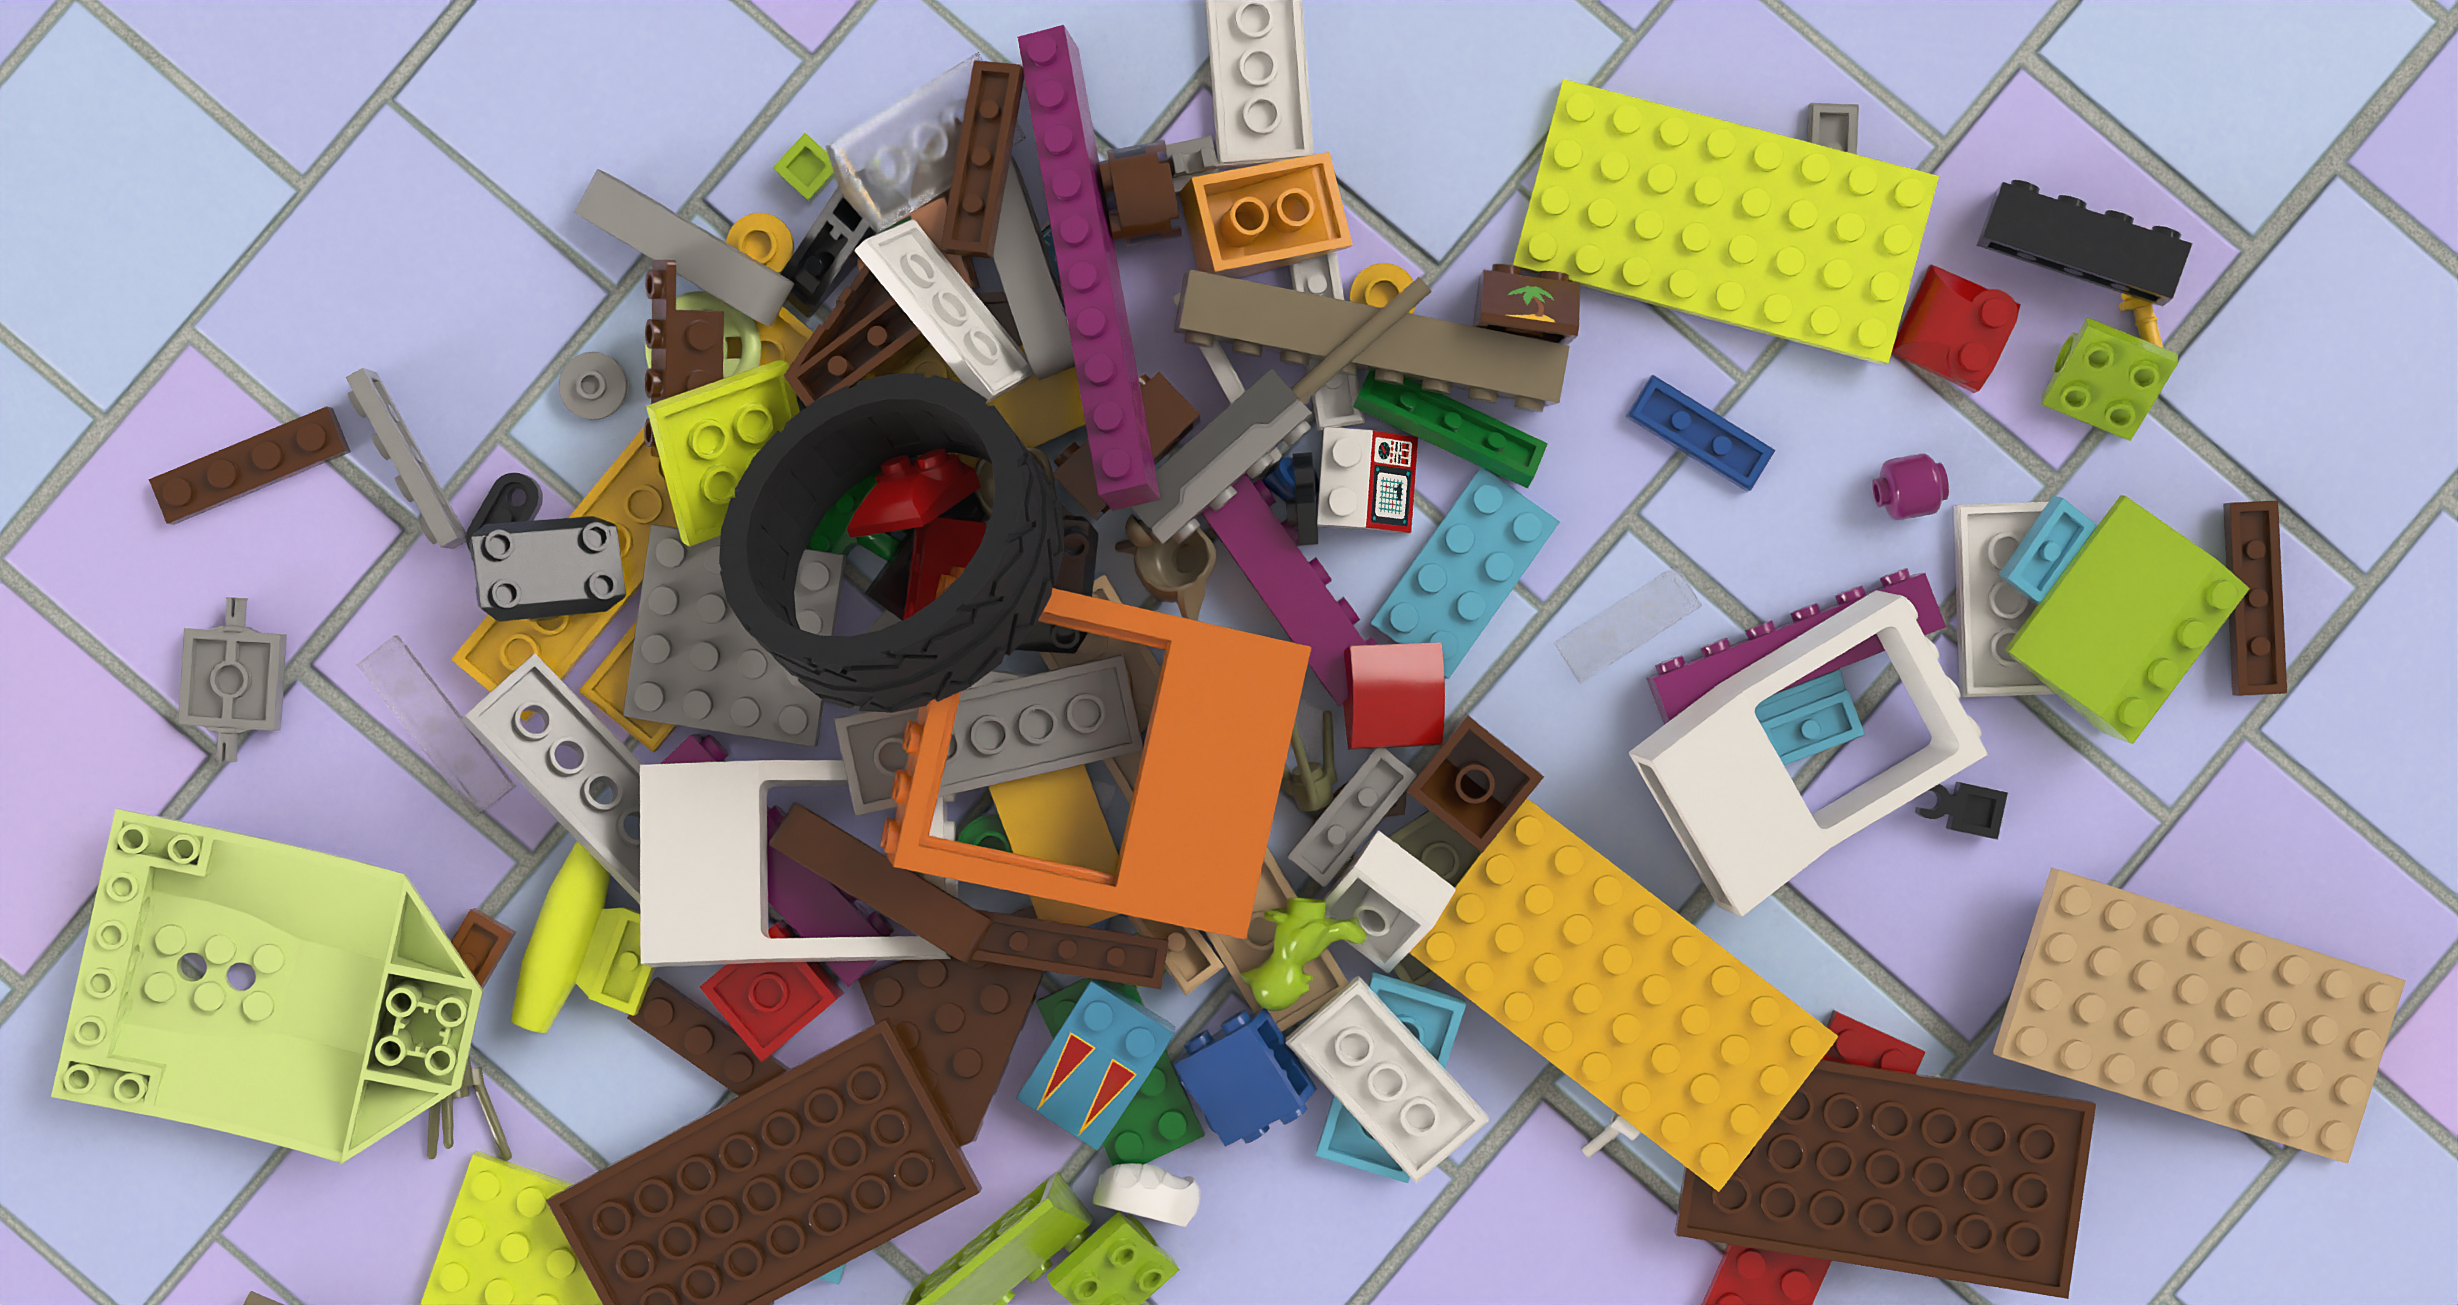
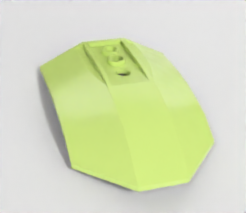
(351, 1008)

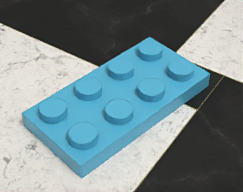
(1466, 569)
(1435, 1023)

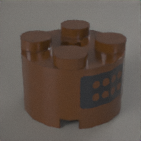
(1142, 194)

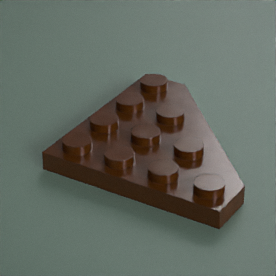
(956, 1026)

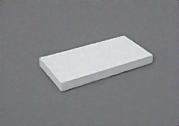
(1259, 81)
(945, 310)
(1988, 606)
(1387, 1079)

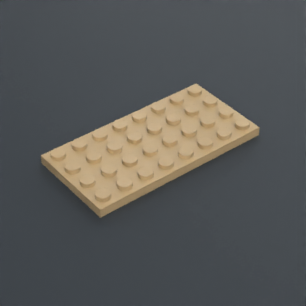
(2198, 1016)

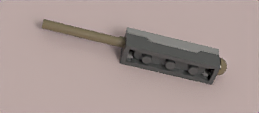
(1246, 434)

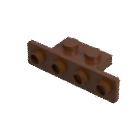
(683, 343)

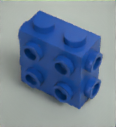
(1245, 1077)

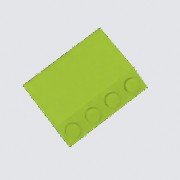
(2126, 620)
(1009, 1250)

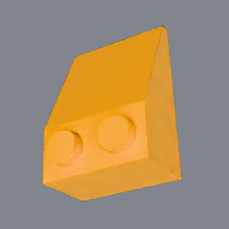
(1265, 216)

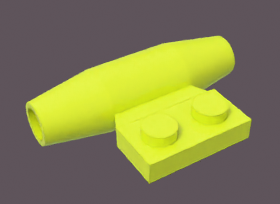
(580, 946)

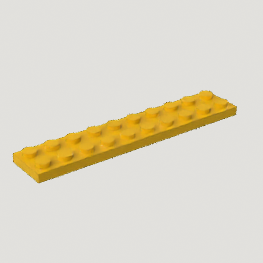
(631, 497)

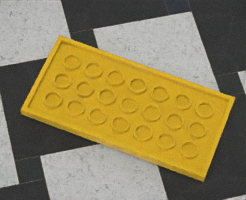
(1623, 994)

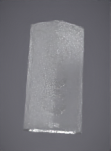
(905, 150)

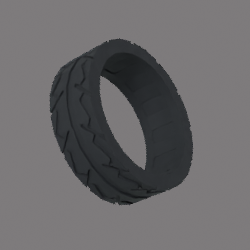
(814, 465)

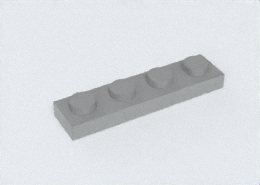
(396, 442)

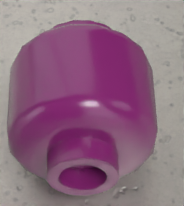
(1911, 486)

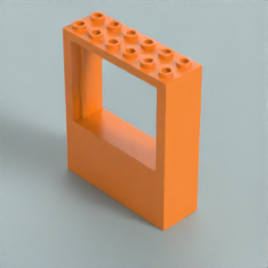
(1199, 789)

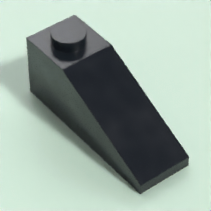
(826, 254)

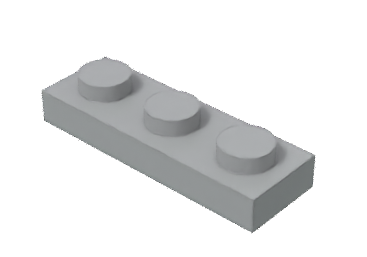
(1352, 816)

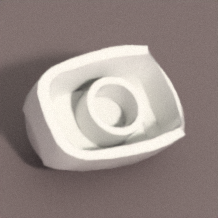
(1148, 1193)

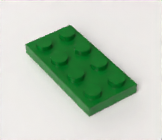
(1159, 1113)

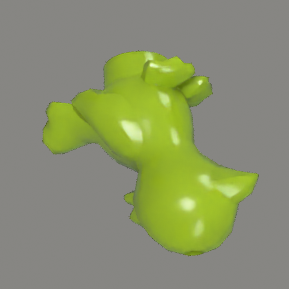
(1298, 939)

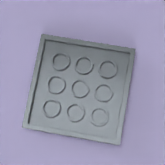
(700, 663)

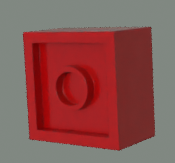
(771, 999)

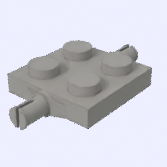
(232, 679)

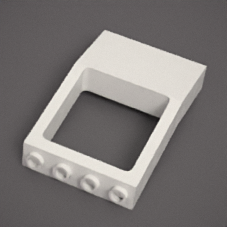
(1733, 794)
(710, 867)

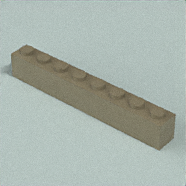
(1414, 348)

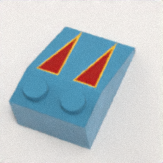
(1096, 1063)

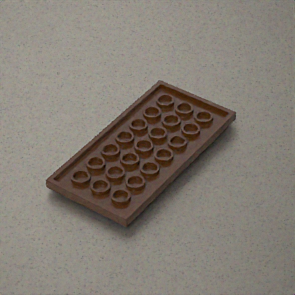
(1910, 1180)
(772, 1184)

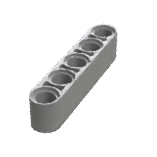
(698, 254)
(1031, 281)

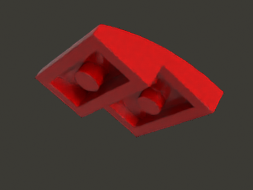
(1394, 695)

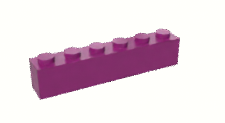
(1288, 582)
(1683, 683)
(798, 894)

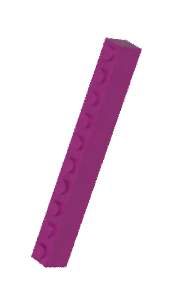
(1088, 270)

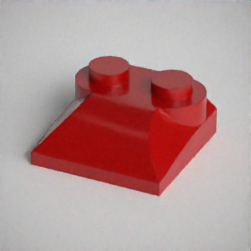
(1956, 328)
(913, 493)

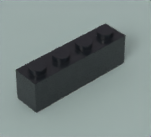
(2085, 243)

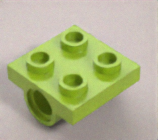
(2108, 378)
(1114, 1266)

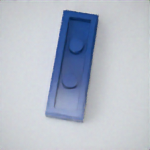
(1700, 433)

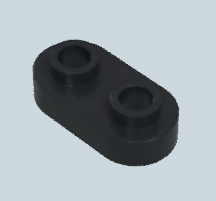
(499, 505)

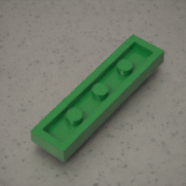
(1453, 428)

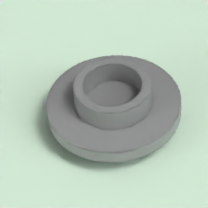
(593, 385)

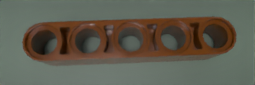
(874, 880)

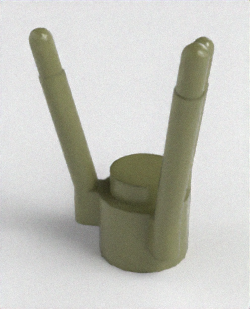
(1309, 781)
(474, 1078)

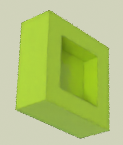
(806, 167)

